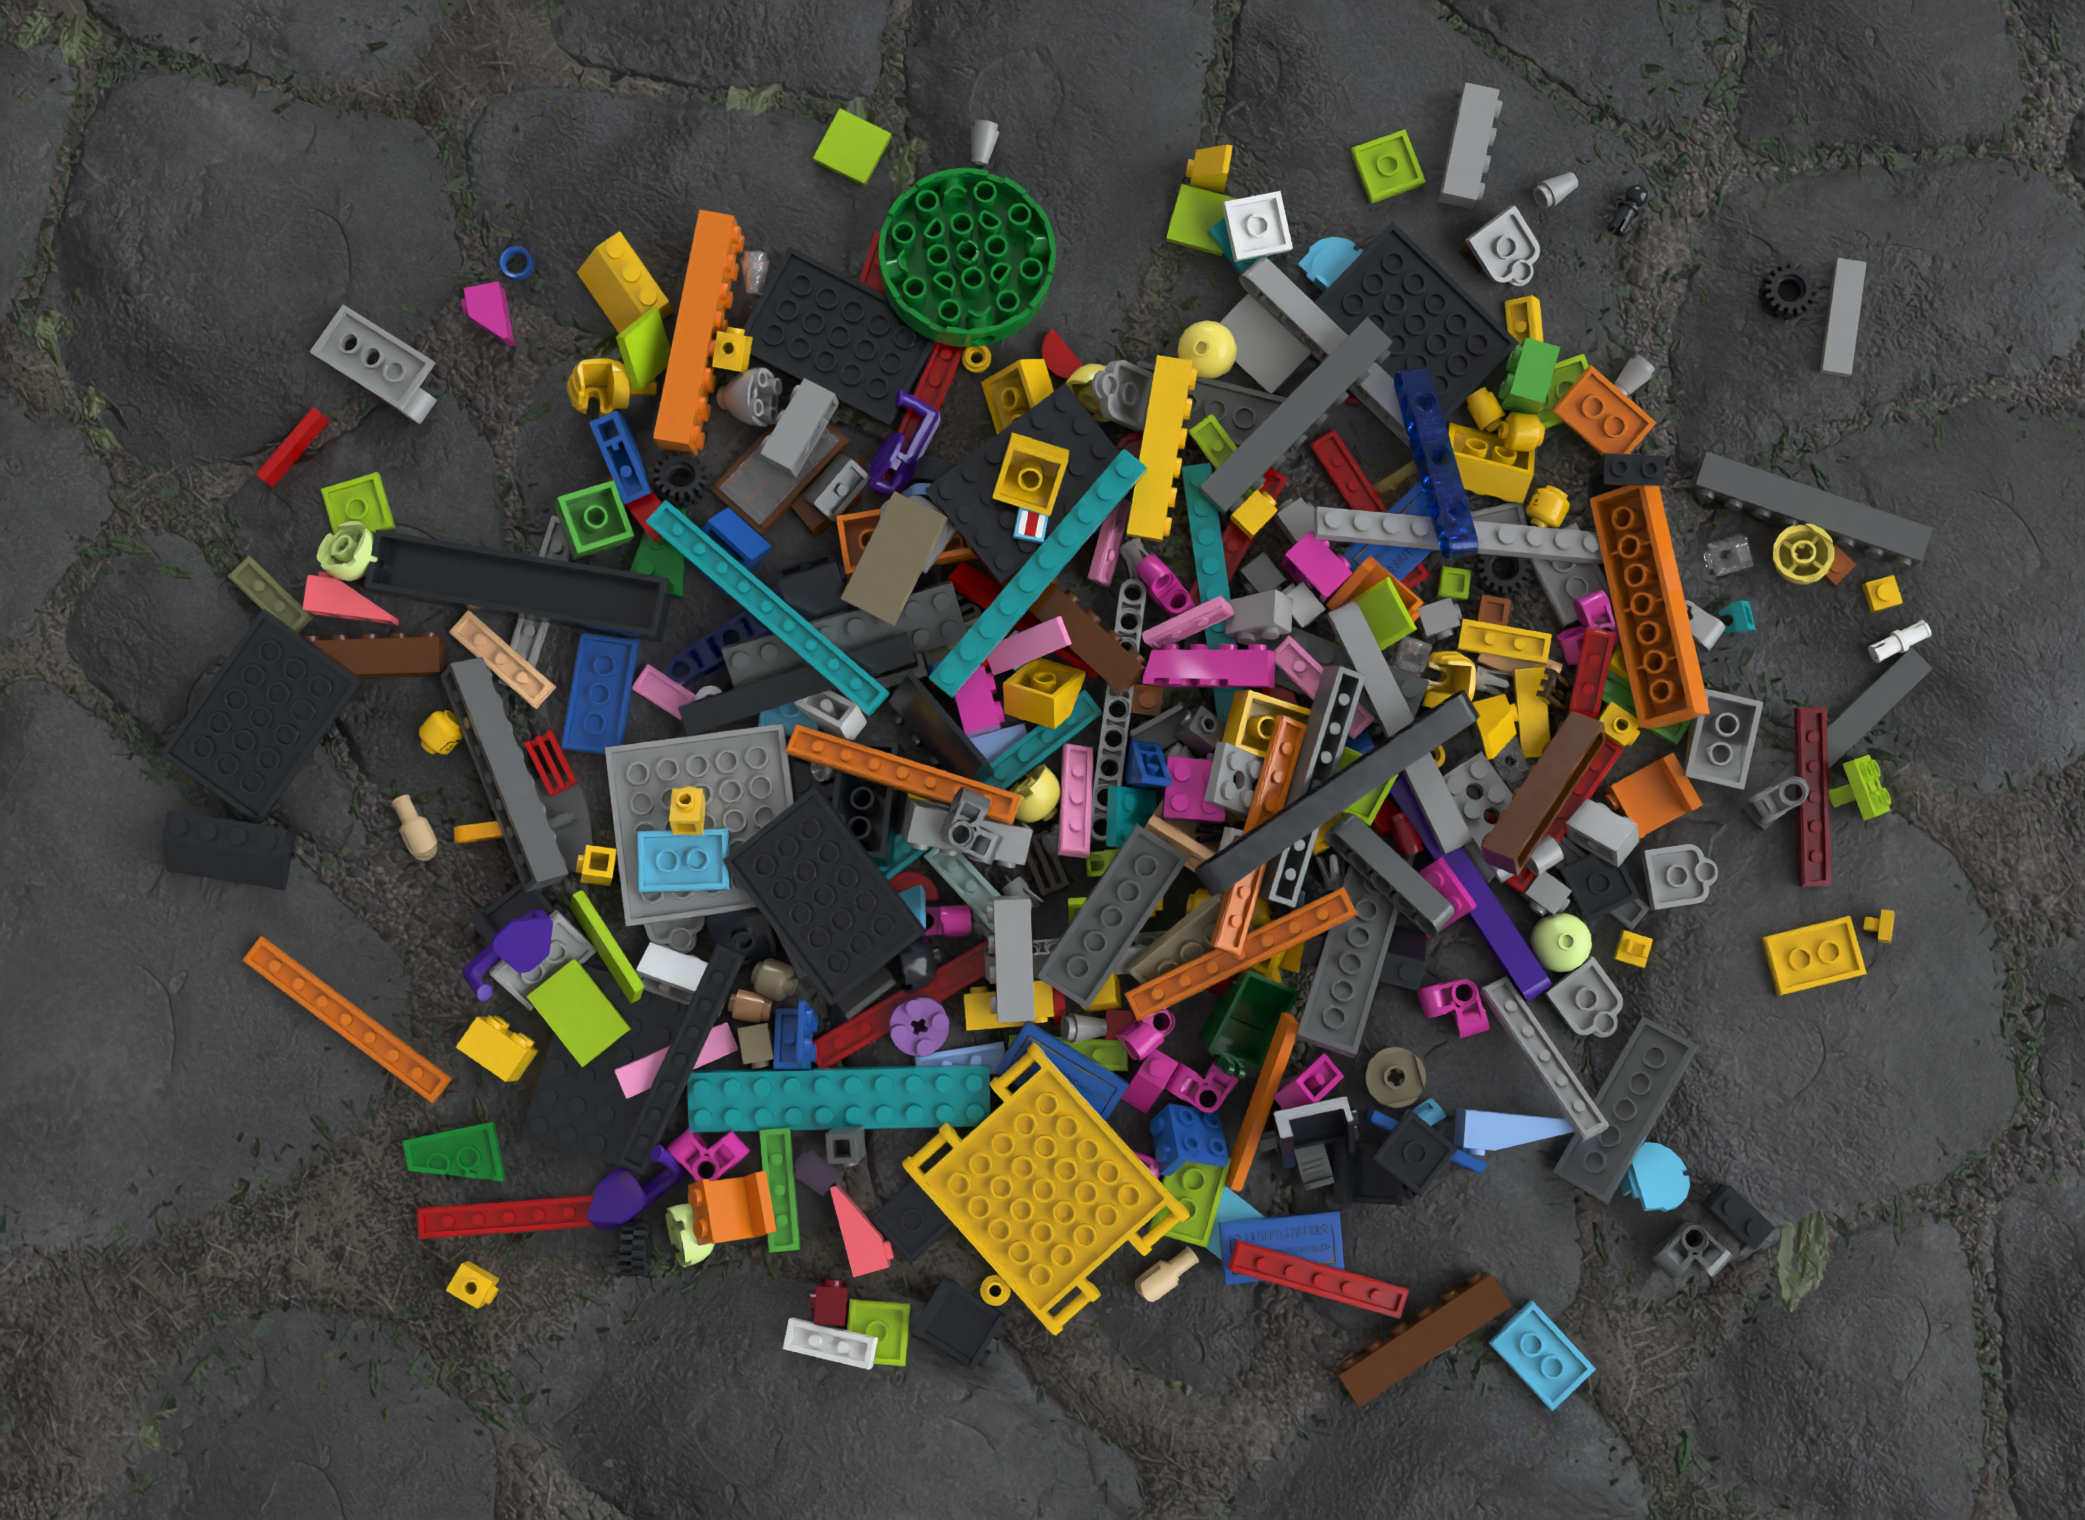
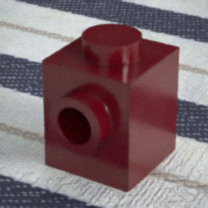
(830, 1302)

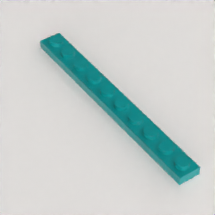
(1209, 566)
(1038, 573)
(767, 608)
(1014, 765)

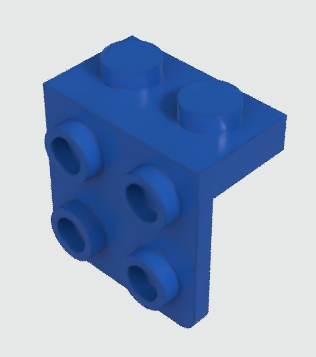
(794, 1038)
(1187, 1136)

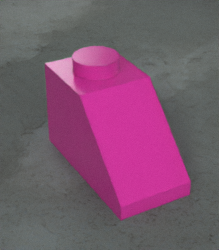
(489, 310)
(1149, 1080)
(1309, 1084)

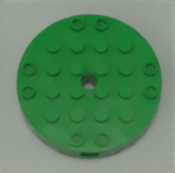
(957, 297)

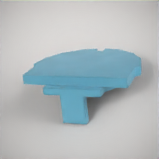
(1328, 260)
(1656, 1178)

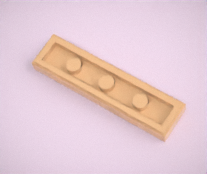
(502, 659)

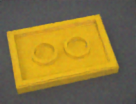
(1813, 955)

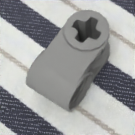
(1704, 627)
(1777, 799)

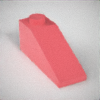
(335, 599)
(862, 1240)

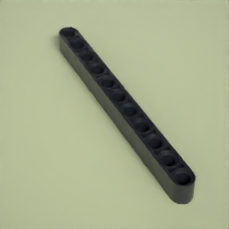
(1336, 793)

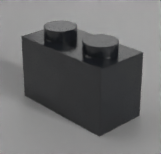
(1738, 1216)

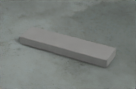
(1843, 317)

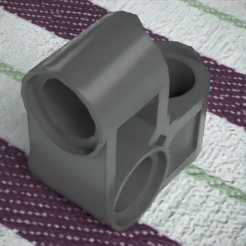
(969, 811)
(1675, 1255)

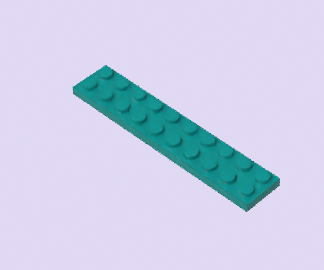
(838, 1098)

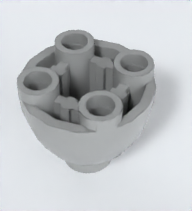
(752, 397)

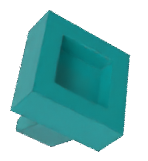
(1742, 617)

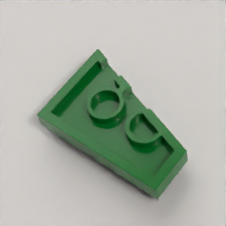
(661, 560)
(458, 1152)

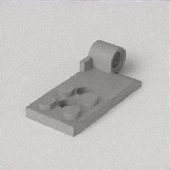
(392, 378)
(1221, 788)
(1494, 797)

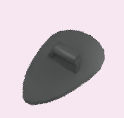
(568, 818)

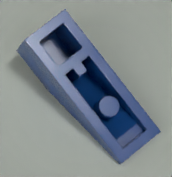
(621, 456)
(1146, 766)

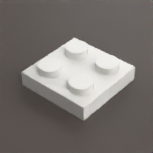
(1257, 226)

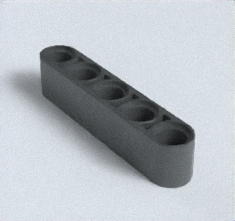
(1389, 874)

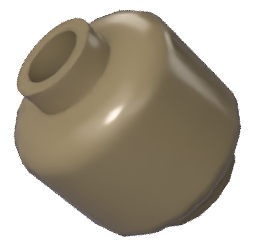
(774, 979)

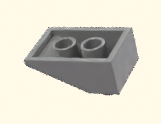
(1723, 741)

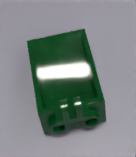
(1245, 1022)

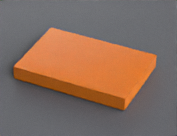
(1602, 414)

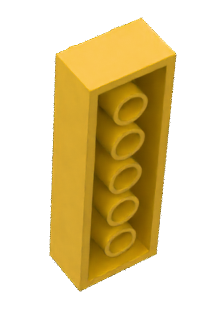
(1160, 447)

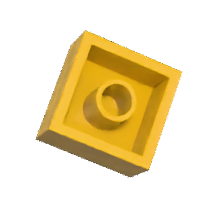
(498, 1048)

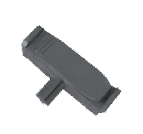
(1311, 1161)

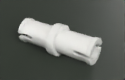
(1899, 641)

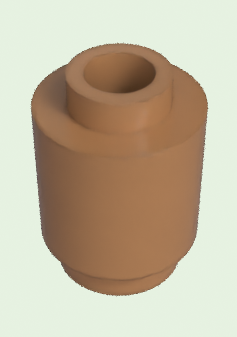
(750, 1007)

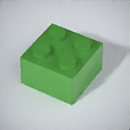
(1529, 376)
(593, 520)

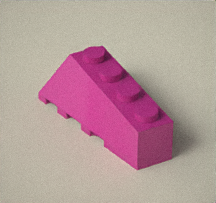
(1211, 667)

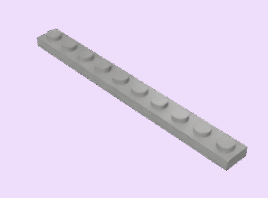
(1493, 538)

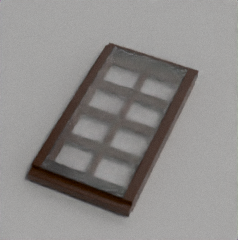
(765, 493)

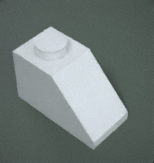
(833, 714)

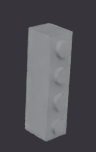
(1469, 146)
(1012, 958)

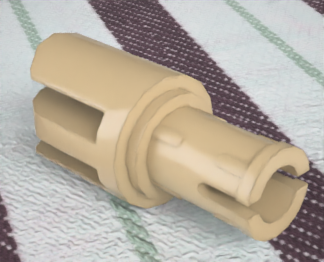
(415, 830)
(1164, 1275)

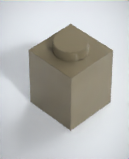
(756, 1045)

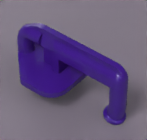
(888, 452)
(519, 943)
(621, 1196)

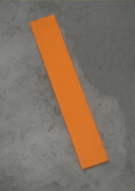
(1262, 1101)

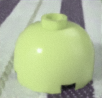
(347, 552)
(1560, 942)
(680, 1231)

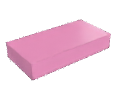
(662, 690)

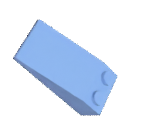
(1488, 1130)

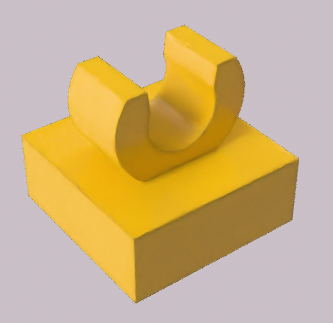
(1883, 926)
(1633, 949)

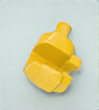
(605, 381)
(1456, 675)

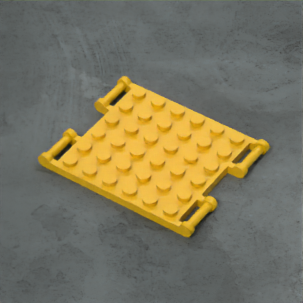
(1045, 1189)

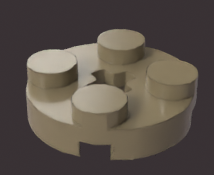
(1409, 1086)

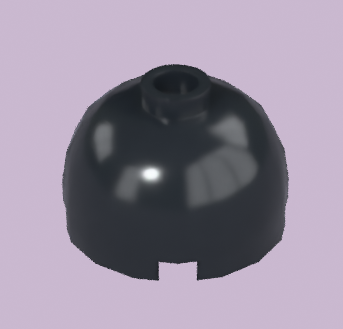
(917, 964)

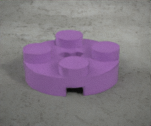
(922, 1042)

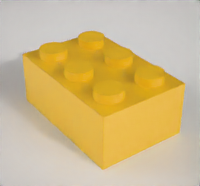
(1253, 720)

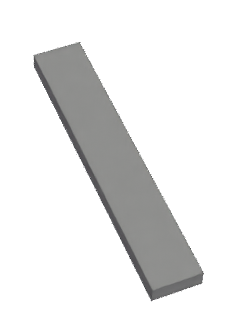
(529, 634)
(1544, 1059)

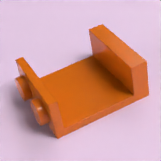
(1365, 577)
(1653, 795)
(731, 1209)

